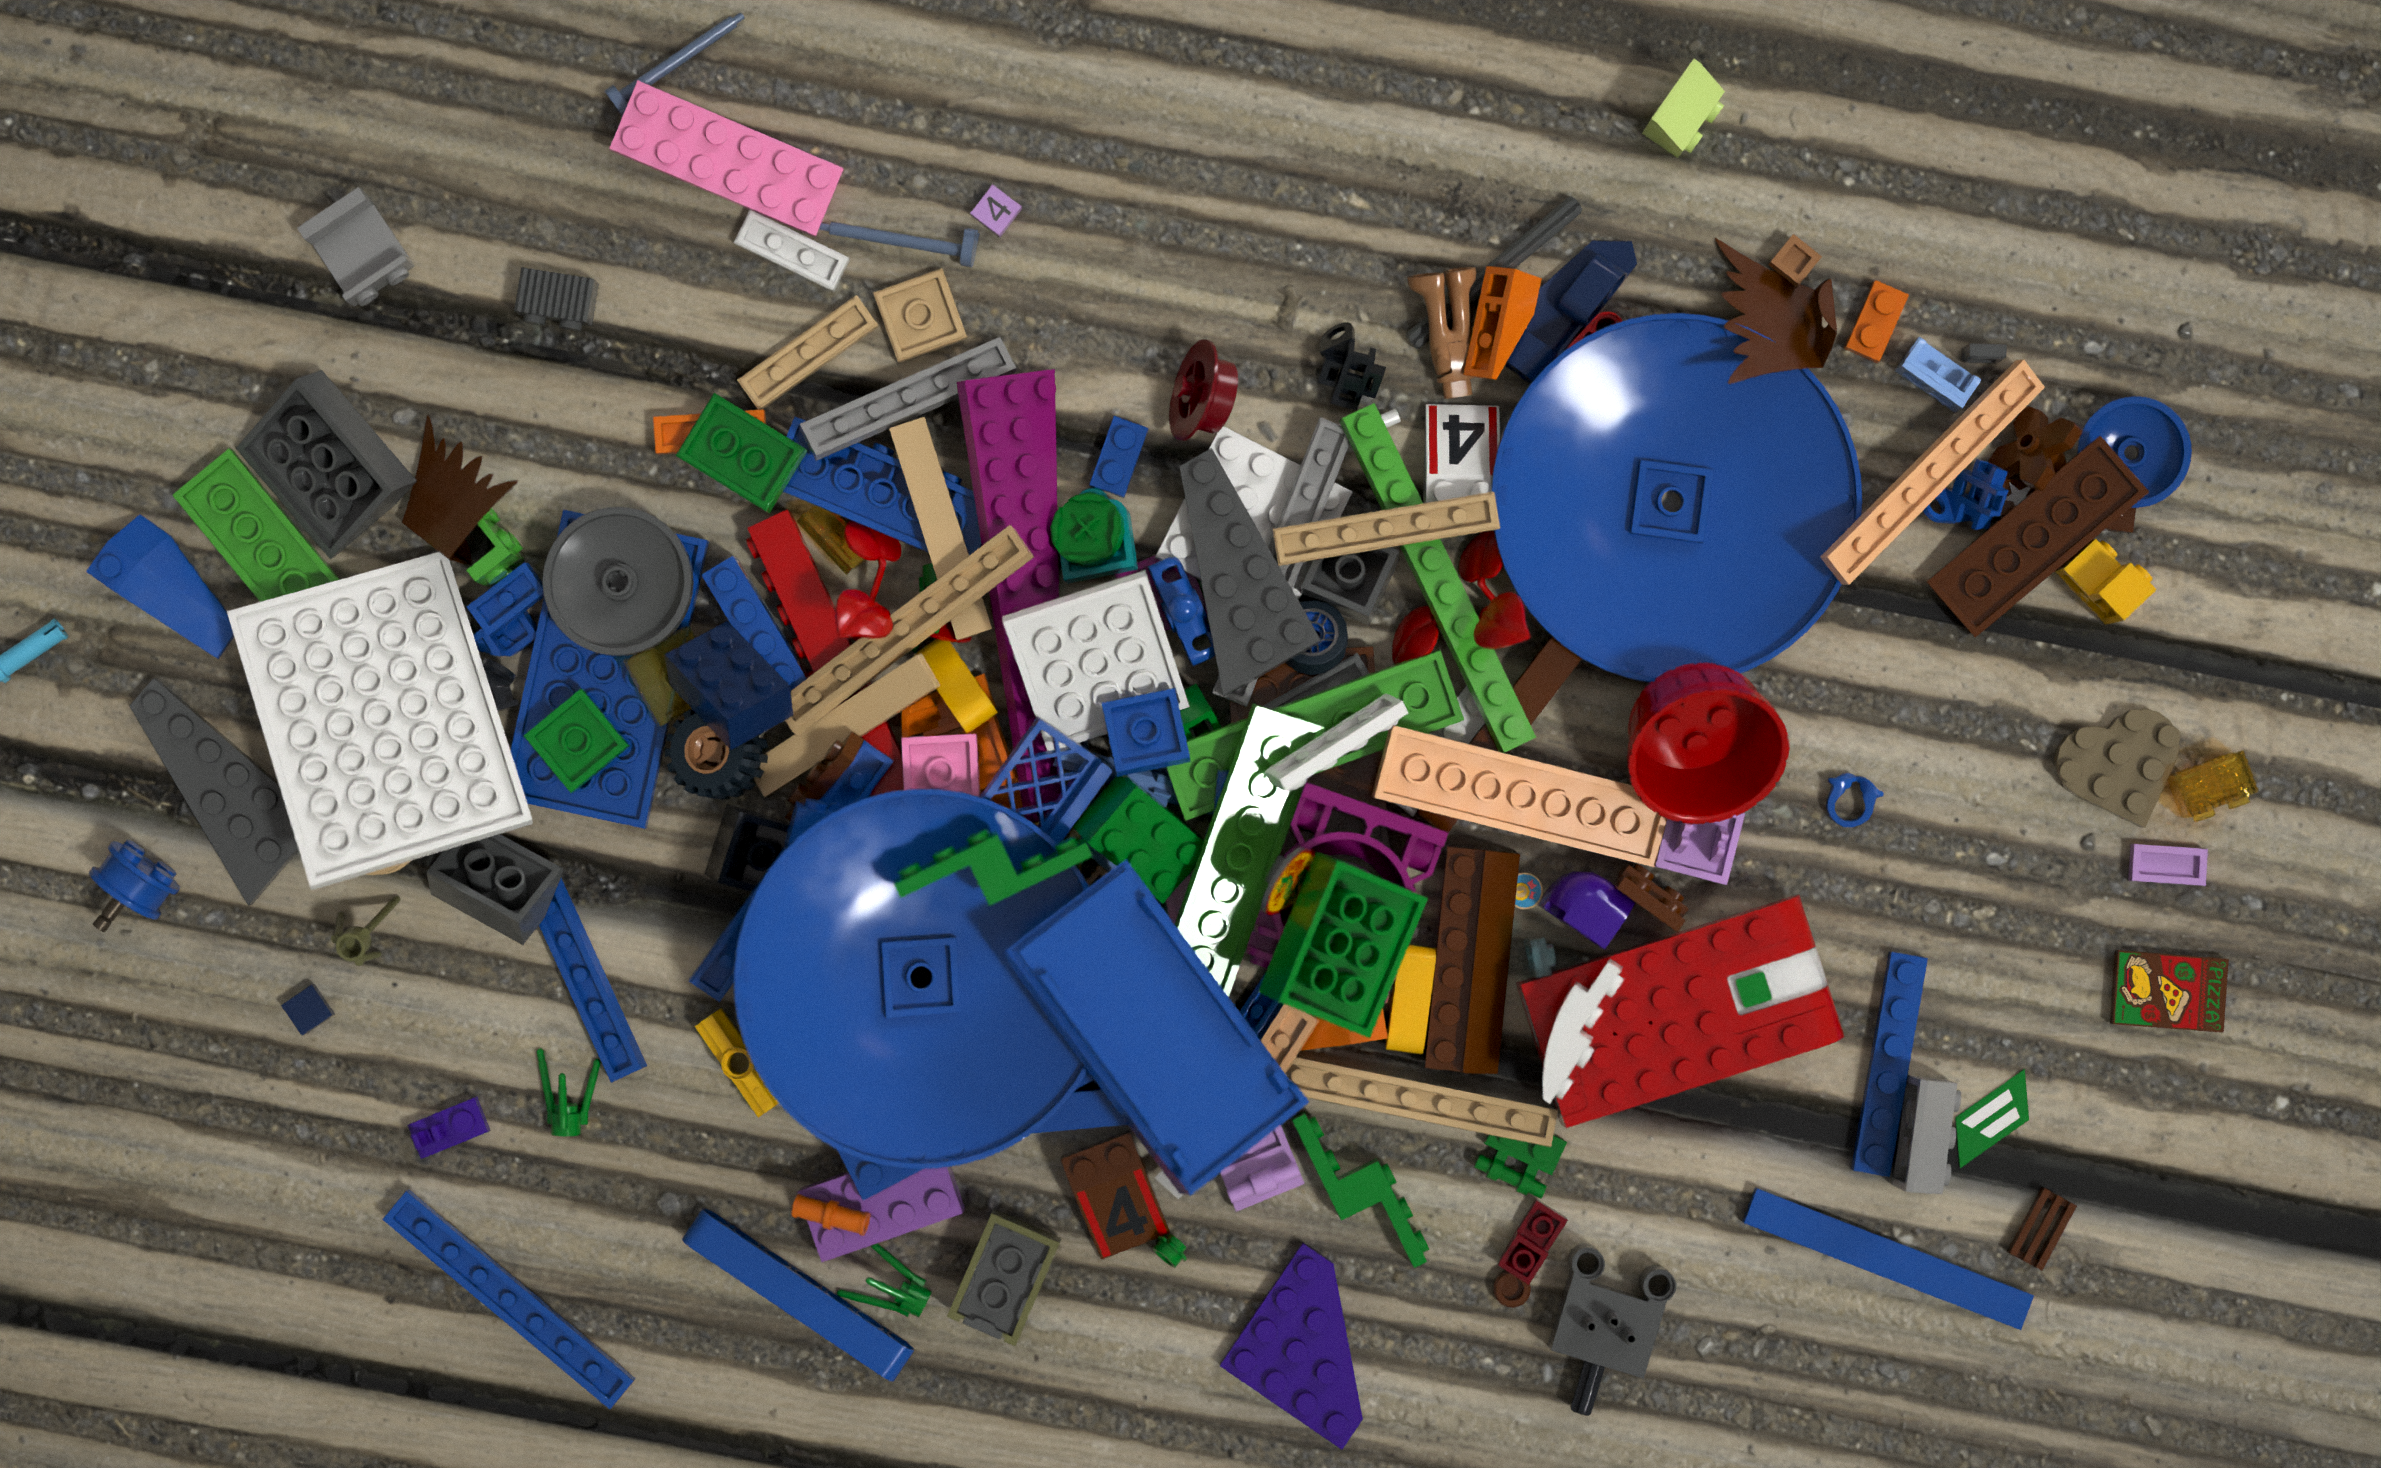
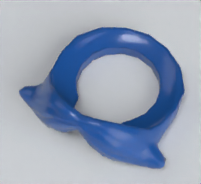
(1843, 782)

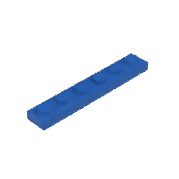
(590, 987)
(1889, 1064)

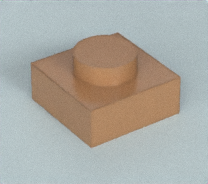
(1795, 260)

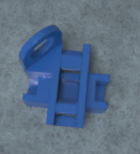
(1980, 505)

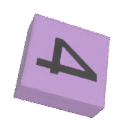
(996, 210)

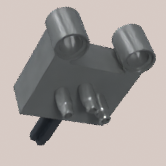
(1606, 1325)

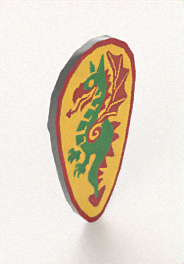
(1286, 880)

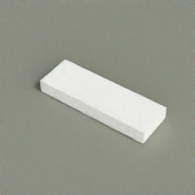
(791, 250)

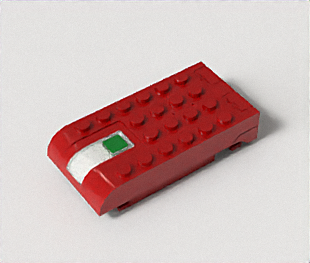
(1692, 1009)

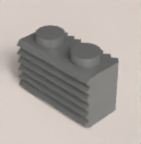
(556, 298)

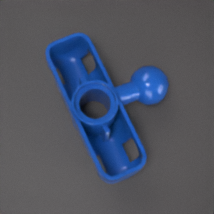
(1183, 609)

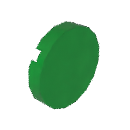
(1087, 530)

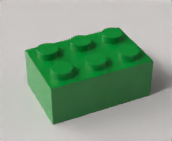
(1138, 828)

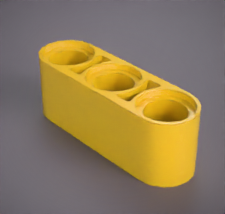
(958, 685)
(1411, 1001)

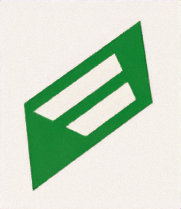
(1992, 1118)

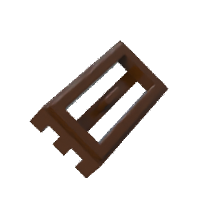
(2055, 1234)

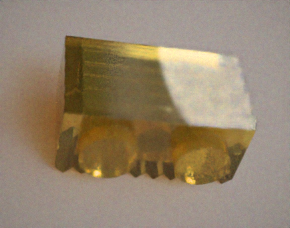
(2213, 784)

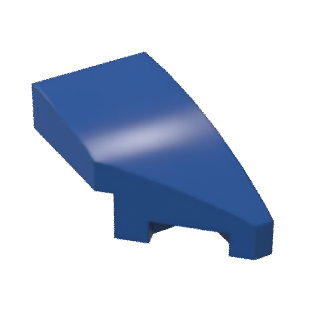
(510, 639)

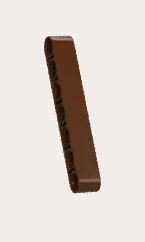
(1534, 691)

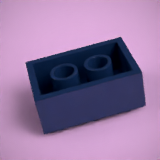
(729, 685)

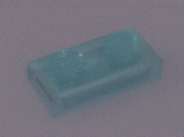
(1539, 956)

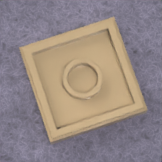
(920, 315)

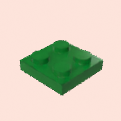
(577, 740)

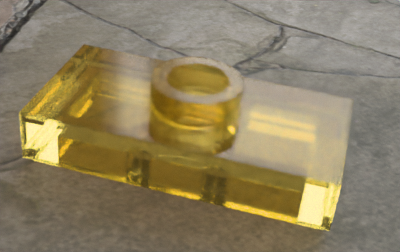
(828, 533)

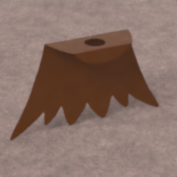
(1781, 313)
(446, 500)

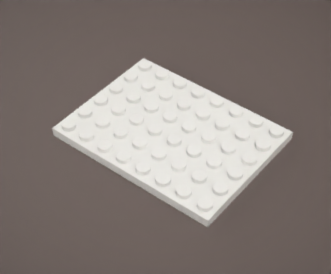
(379, 719)

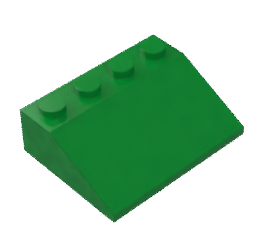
(1342, 945)

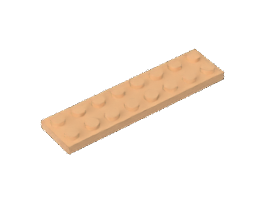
(1517, 795)

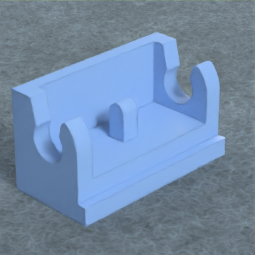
(1937, 375)

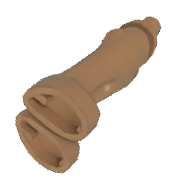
(1447, 346)

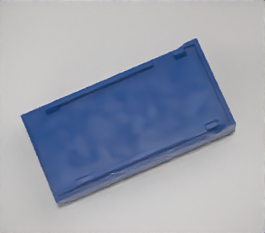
(1155, 1029)

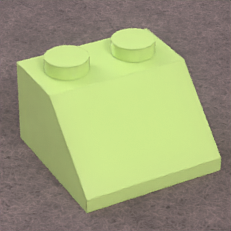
(1685, 110)

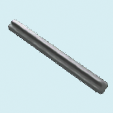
(1509, 258)

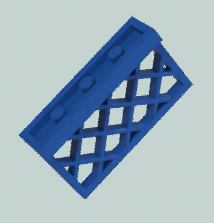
(1074, 796)

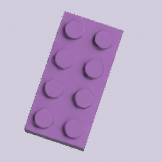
(902, 1208)

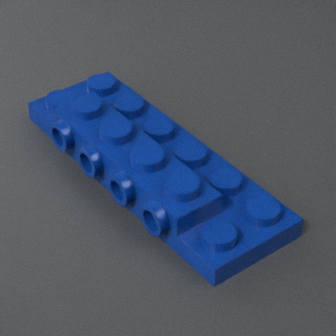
(873, 492)

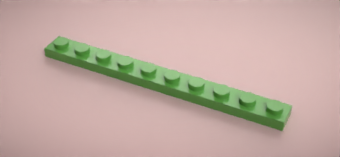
(1439, 583)

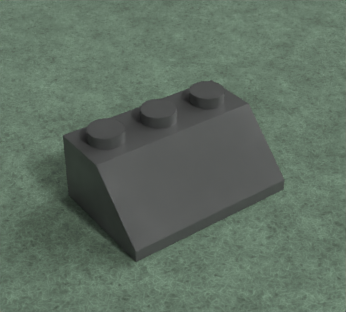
(496, 884)

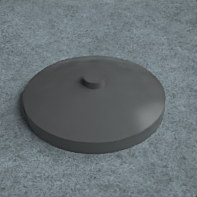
(618, 581)

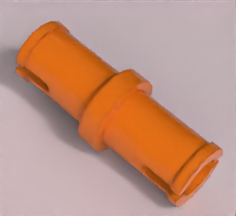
(831, 1214)

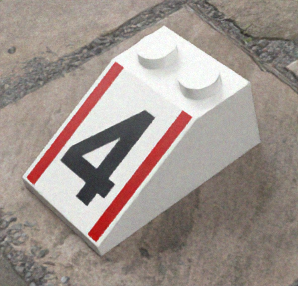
(1459, 450)

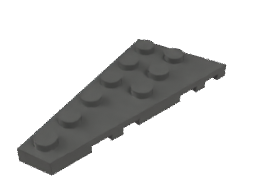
(1247, 598)
(224, 788)

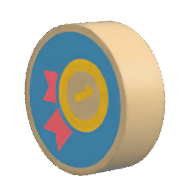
(1528, 891)

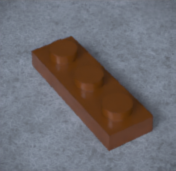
(825, 775)

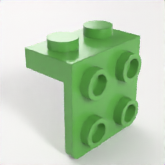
(499, 560)

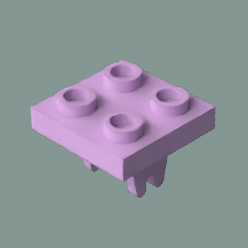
(1700, 849)

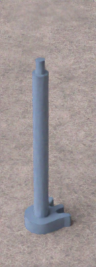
(619, 98)
(965, 251)

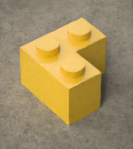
(2104, 584)

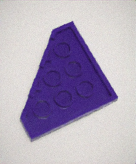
(1300, 1349)

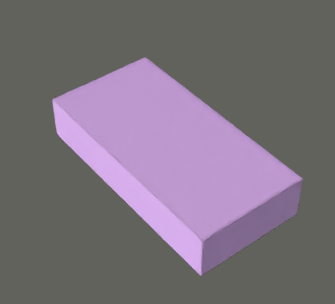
(2168, 864)

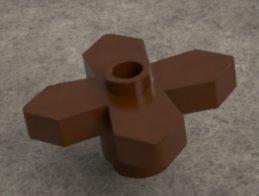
(2037, 449)

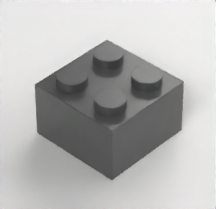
(1352, 581)

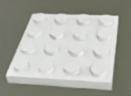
(1263, 485)
(1091, 652)

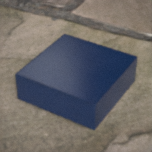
(308, 1009)

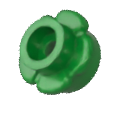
(1170, 1250)

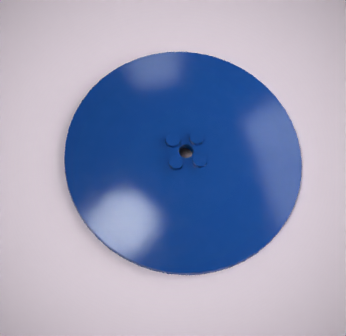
(1759, 481)
(831, 999)

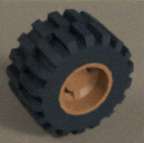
(706, 762)

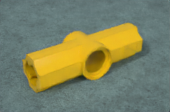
(726, 1041)

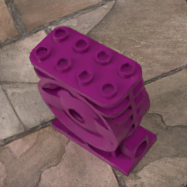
(1312, 815)

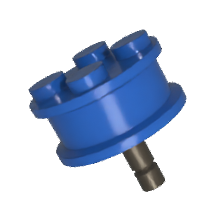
(132, 883)

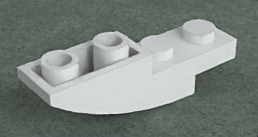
(1568, 1042)

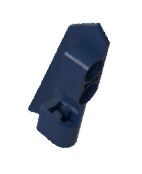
(1571, 302)

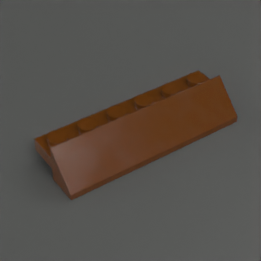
(1472, 960)

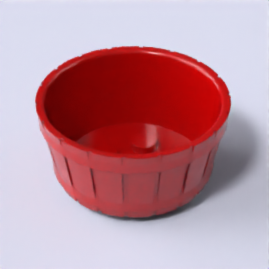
(1704, 744)

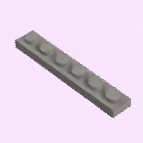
(903, 399)

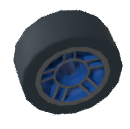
(1333, 636)

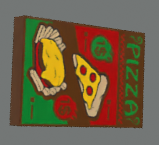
(2169, 991)

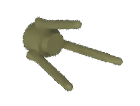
(357, 940)

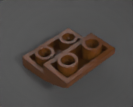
(1663, 904)

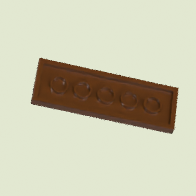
(2037, 536)

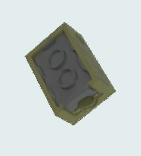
(1004, 1277)

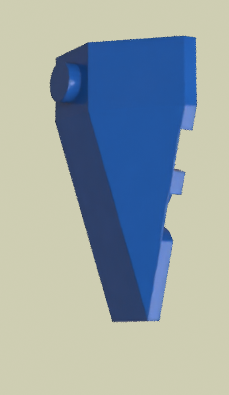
(156, 576)

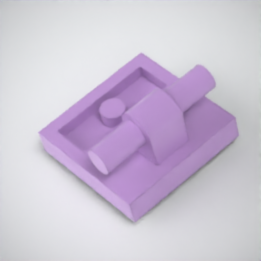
(1262, 1172)

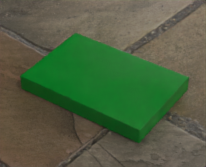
(741, 453)

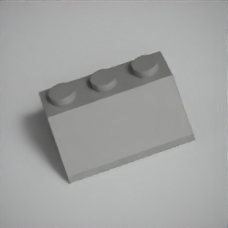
(1925, 1135)

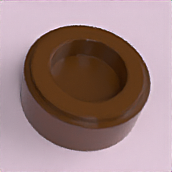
(1510, 1290)

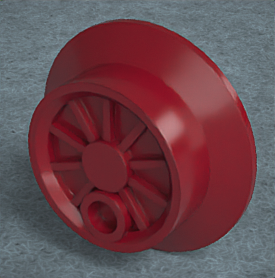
(1202, 392)

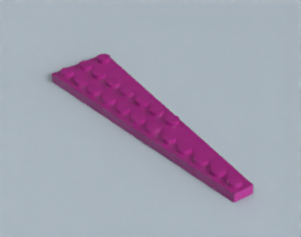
(1014, 483)

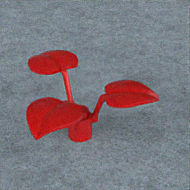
(858, 613)
(1500, 622)

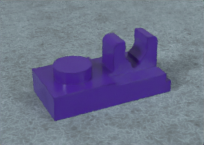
(448, 1127)

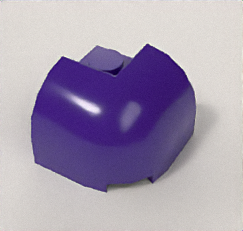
(1587, 905)

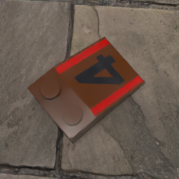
(1115, 1194)

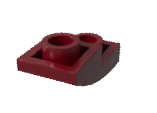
(1532, 1241)

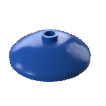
(2157, 435)

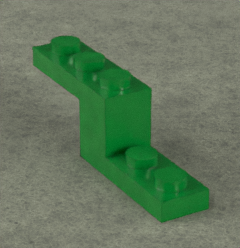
(991, 866)
(1361, 1188)

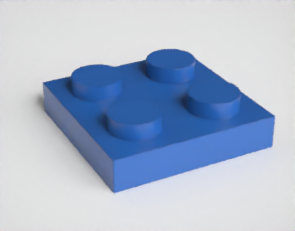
(1145, 732)

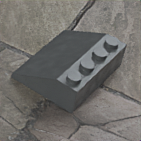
(325, 463)

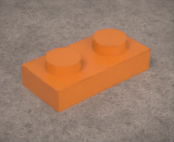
(1876, 321)

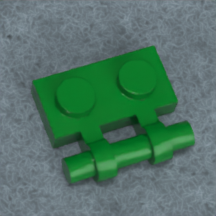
(1533, 1155)

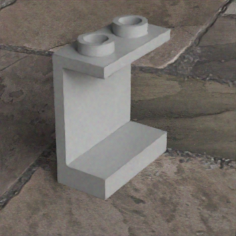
(357, 247)

